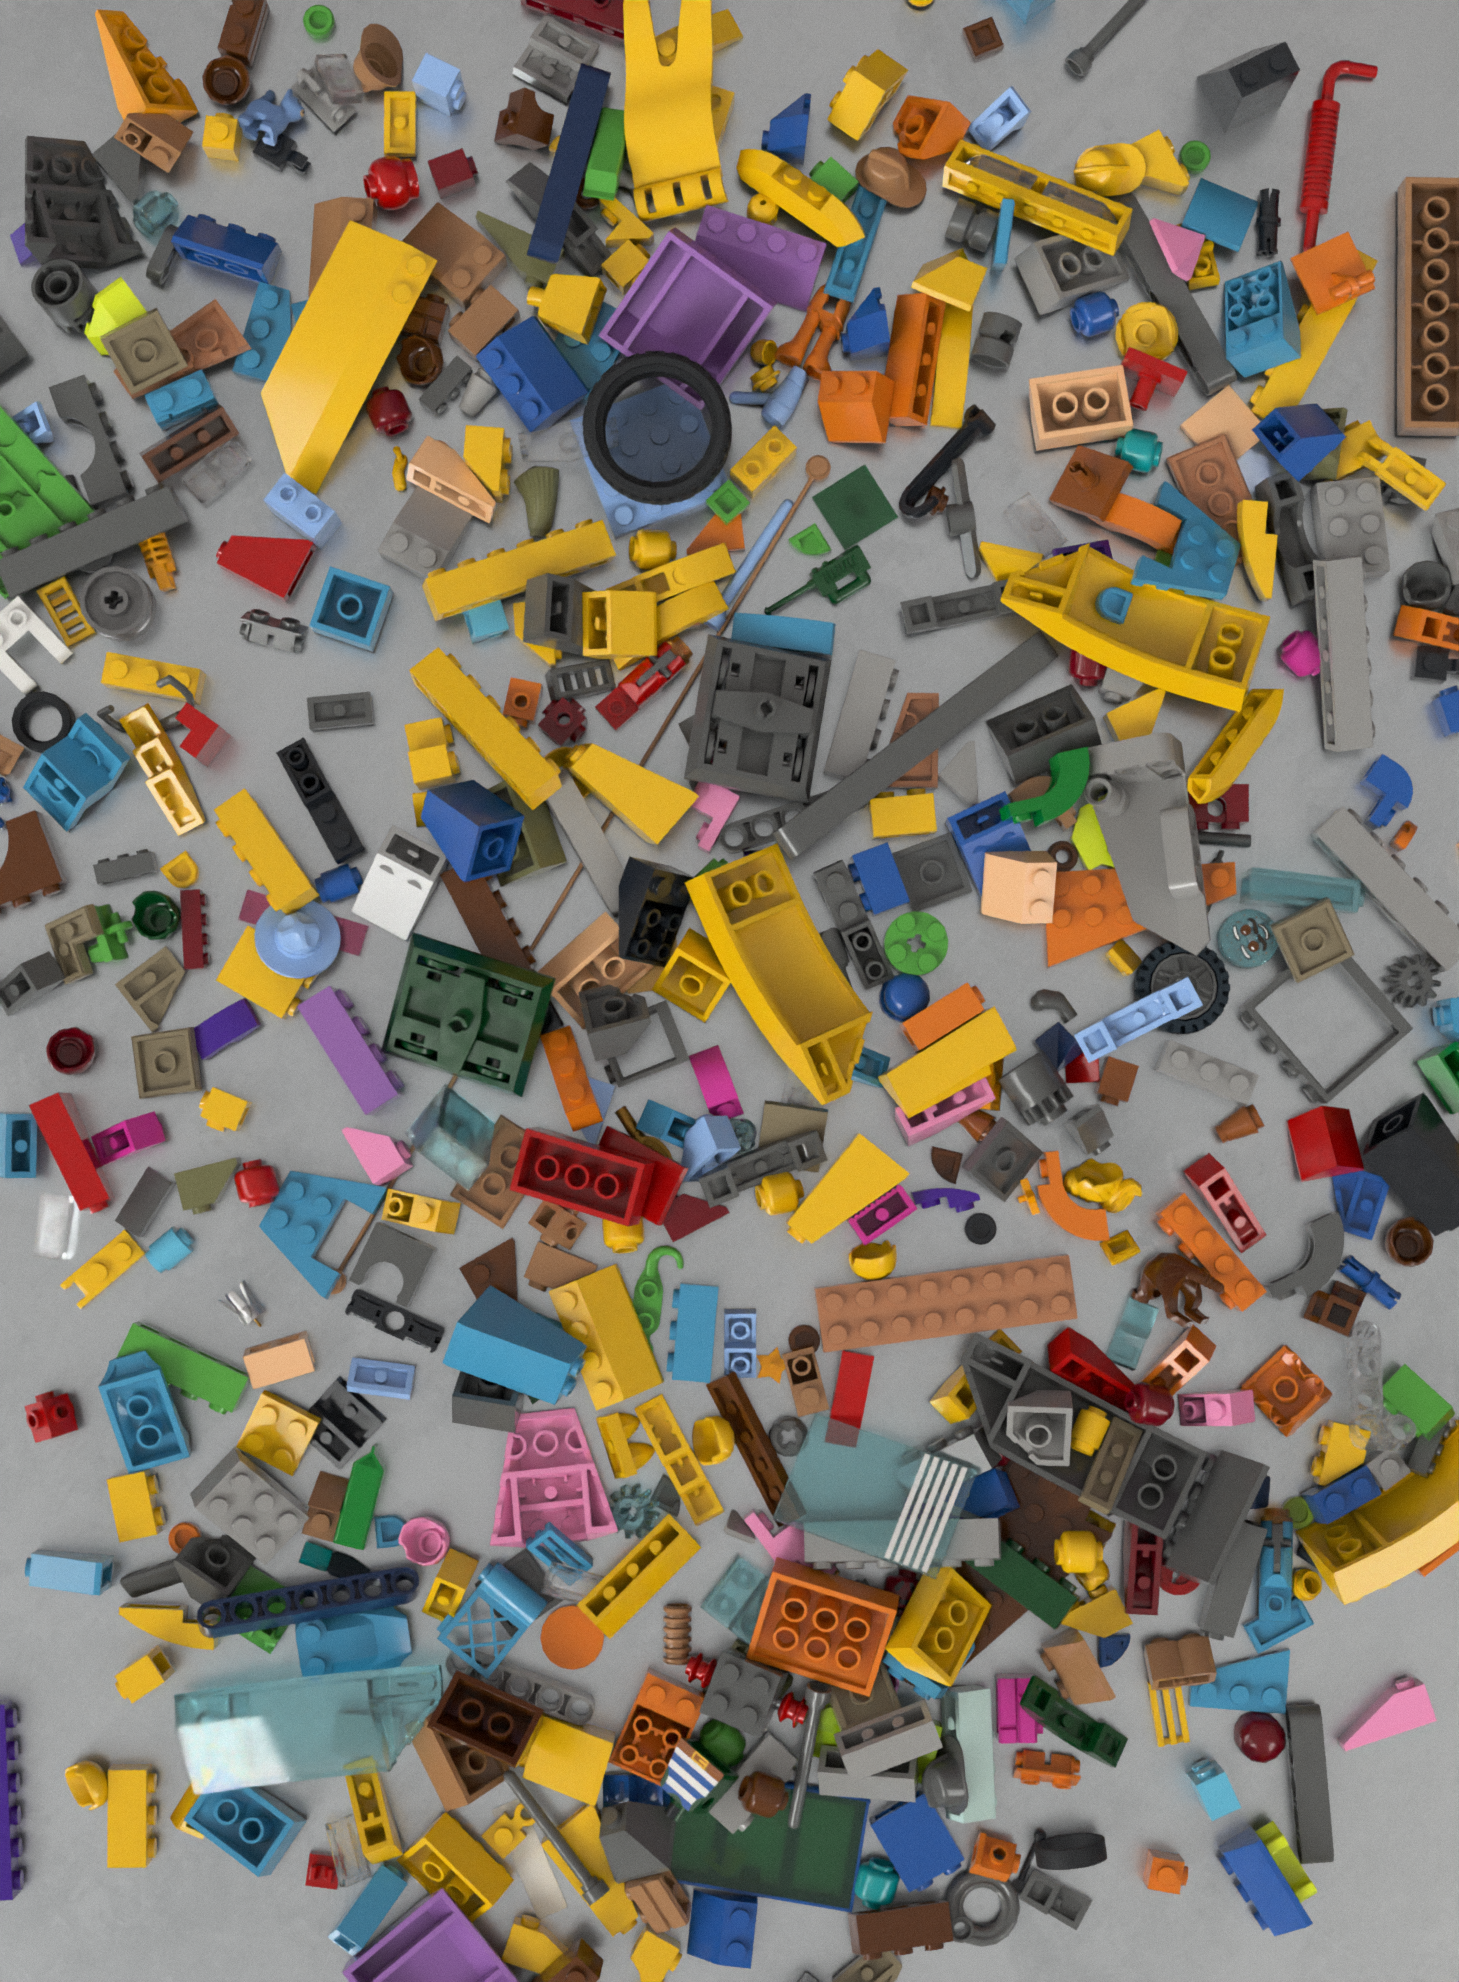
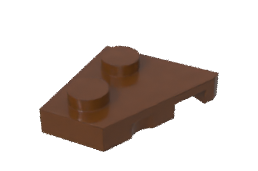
(495, 1269)

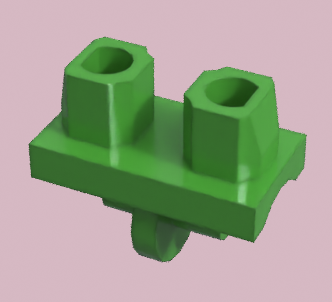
(111, 943)

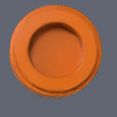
(181, 1534)

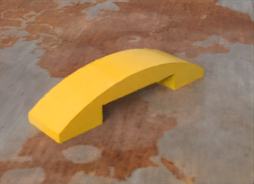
(952, 368)
(682, 612)

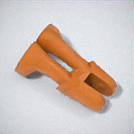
(830, 325)

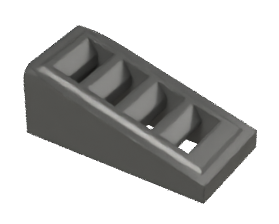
(564, 672)

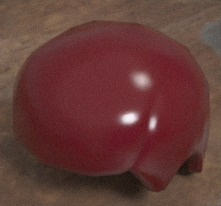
(70, 1051)
(1259, 1736)

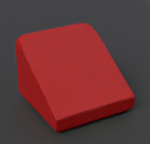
(1081, 1071)

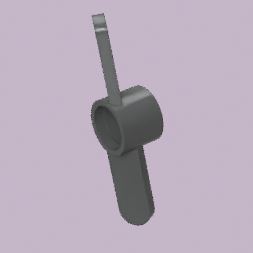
(962, 520)

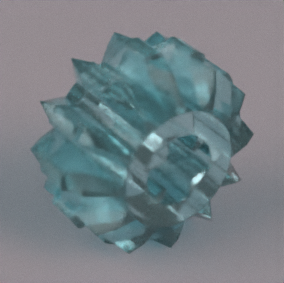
(643, 1517)

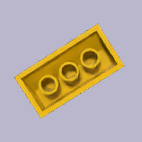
(617, 1351)

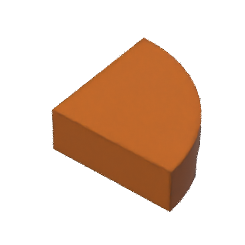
(1403, 836)

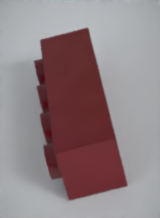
(193, 929)

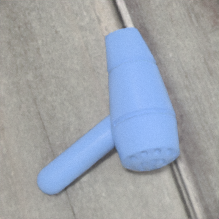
(780, 403)

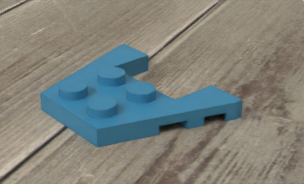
(1202, 554)
(304, 1216)

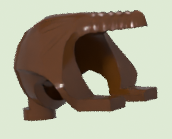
(1168, 1274)

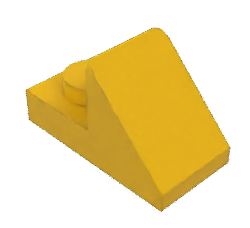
(628, 225)

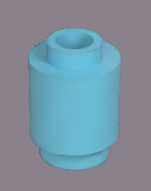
(169, 1249)

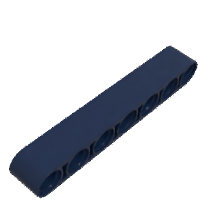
(568, 164)
(296, 1613)

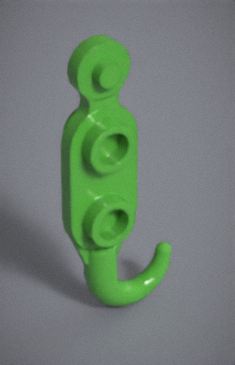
(649, 1290)

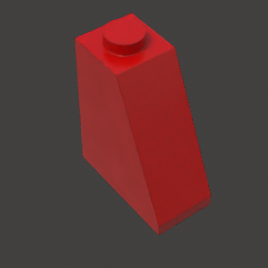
(267, 562)

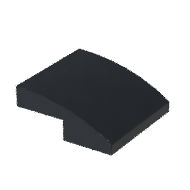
(344, 1423)

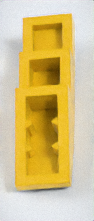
(164, 769)
(679, 1460)

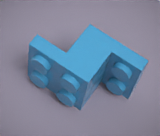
(76, 772)

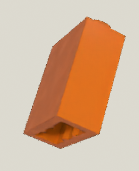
(943, 1016)

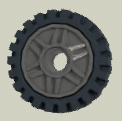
(1206, 973)

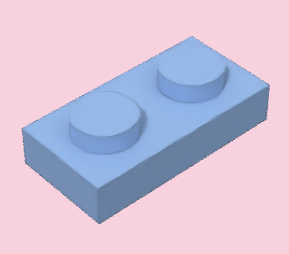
(380, 1378)

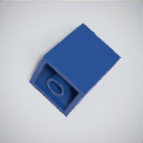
(472, 828)

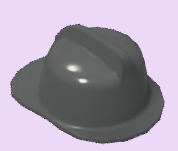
(945, 1778)

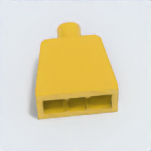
(569, 304)

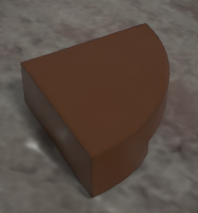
(946, 1163)

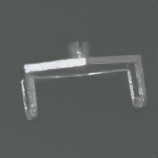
(562, 442)

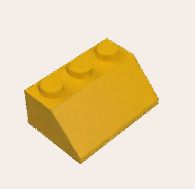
(939, 1626)
(459, 1864)

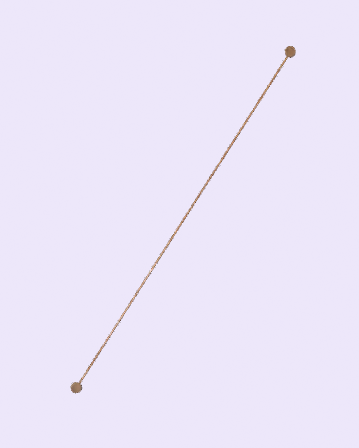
(817, 470)

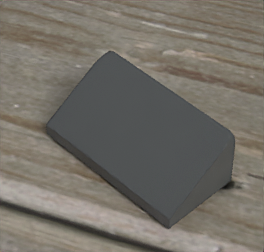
(144, 1202)
(150, 1579)

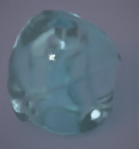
(745, 1133)

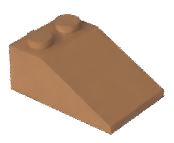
(463, 254)
(1076, 1668)

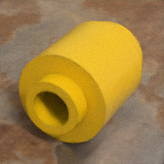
(1089, 1430)

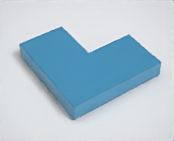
(1003, 235)

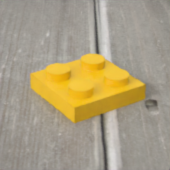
(278, 1432)

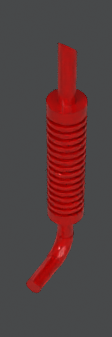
(1322, 146)

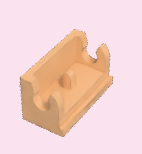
(279, 1360)

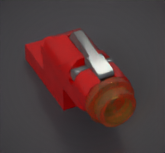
(644, 683)

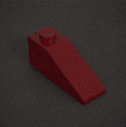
(1141, 1570)

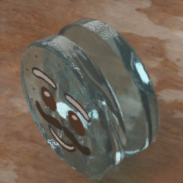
(1246, 939)

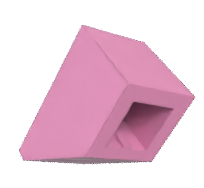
(1216, 1408)

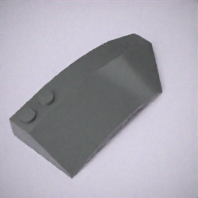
(1160, 1467)

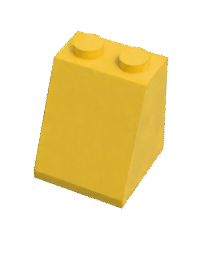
(569, 1758)

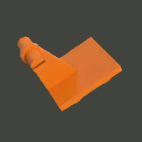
(1333, 273)

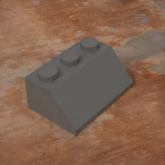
(1040, 730)

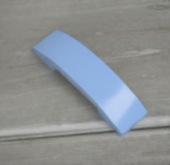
(1138, 1018)

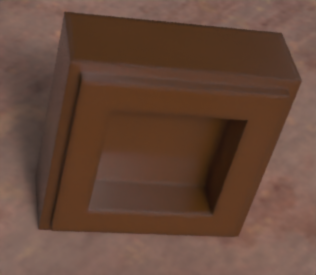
(983, 38)

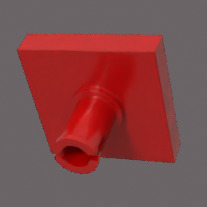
(1150, 375)

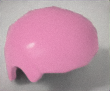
(424, 1540)

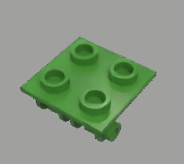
(254, 1582)

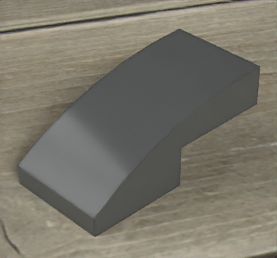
(1055, 1899)

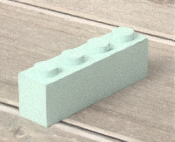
(969, 1719)

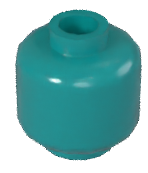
(1140, 449)
(876, 1883)

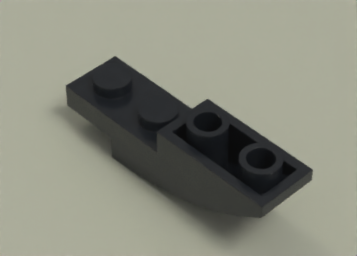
(321, 800)

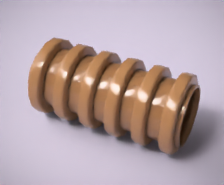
(677, 1633)

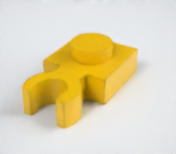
(507, 1832)

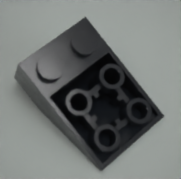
(650, 910)

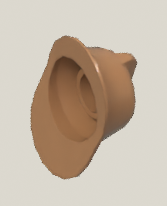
(378, 59)
(891, 177)

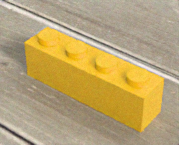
(266, 853)
(639, 1576)

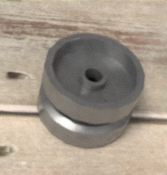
(108, 587)

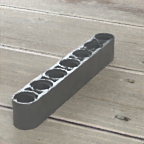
(1195, 335)

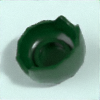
(155, 915)

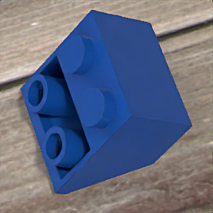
(1299, 437)

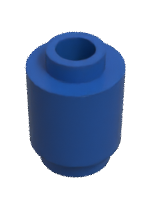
(338, 883)

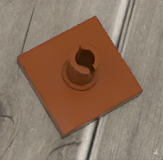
(1091, 483)

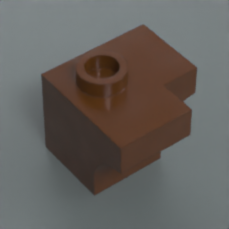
(524, 122)
(1335, 1310)

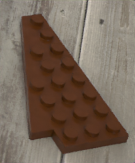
(1041, 1518)

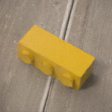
(141, 674)
(131, 1816)

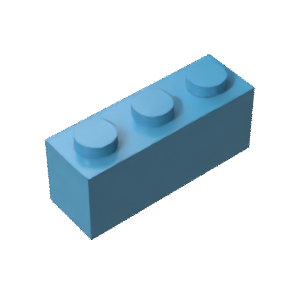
(693, 1332)

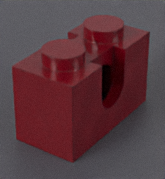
(1234, 809)

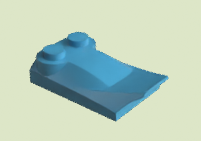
(143, 1413)
(353, 1642)

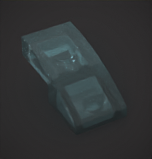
(1131, 1333)

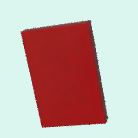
(665, 1178)

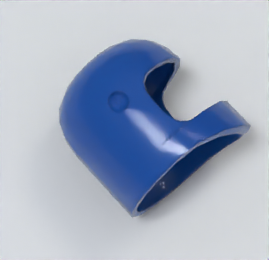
(904, 996)

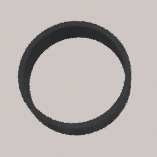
(1070, 1851)

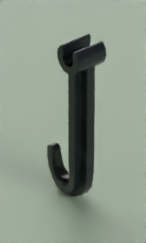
(976, 425)

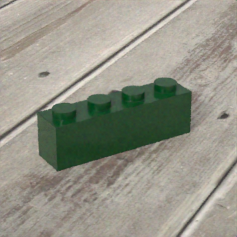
(1031, 1583)

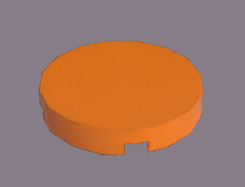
(571, 1638)

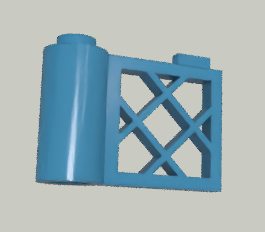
(508, 1597)

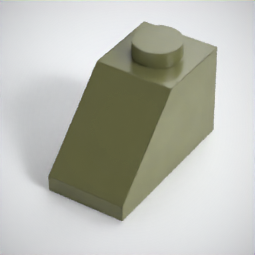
(205, 1184)

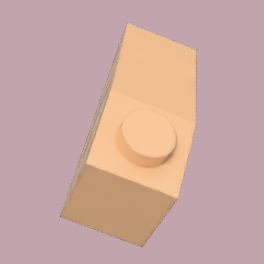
(447, 476)

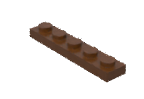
(750, 1438)

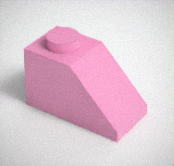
(379, 1154)

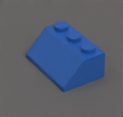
(227, 248)
(532, 374)
(1263, 1884)

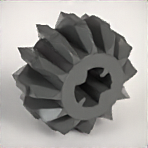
(1423, 987)

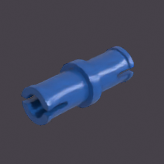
(1370, 1282)

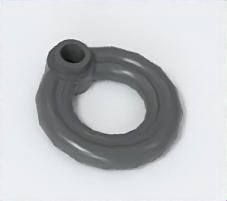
(996, 1931)

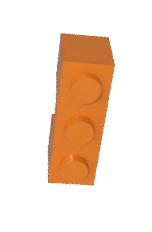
(571, 1078)

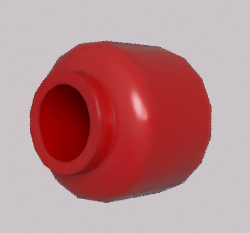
(256, 1183)

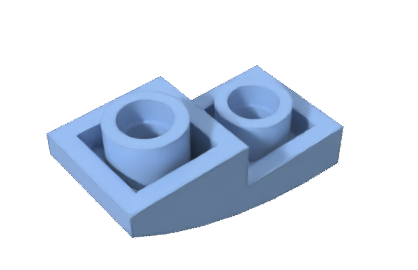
(740, 1342)

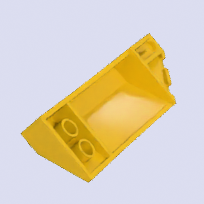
(1166, 637)

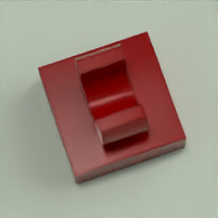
(321, 1871)

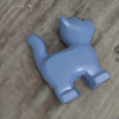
(269, 117)

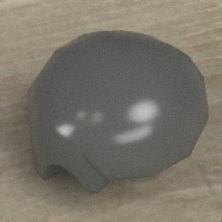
(1426, 585)

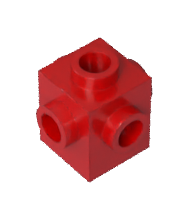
(50, 1416)

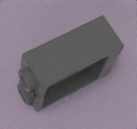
(662, 1009)

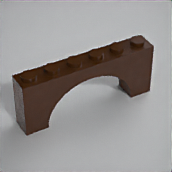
(30, 862)

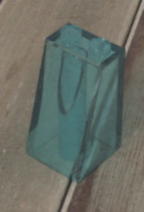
(454, 1136)

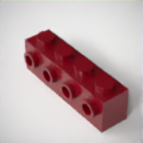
(596, 15)

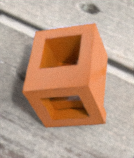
(986, 1865)

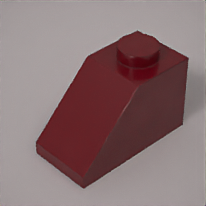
(689, 1215)

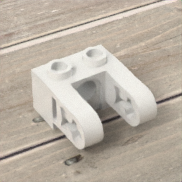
(14, 622)

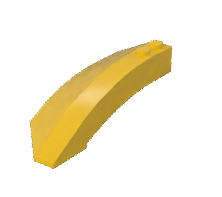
(340, 347)
(783, 969)
(1391, 1532)

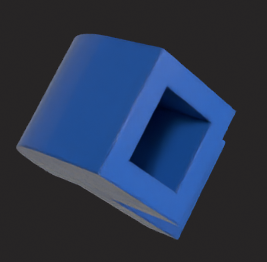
(1393, 787)

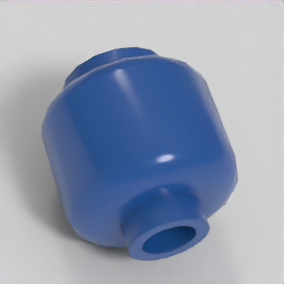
(1094, 314)

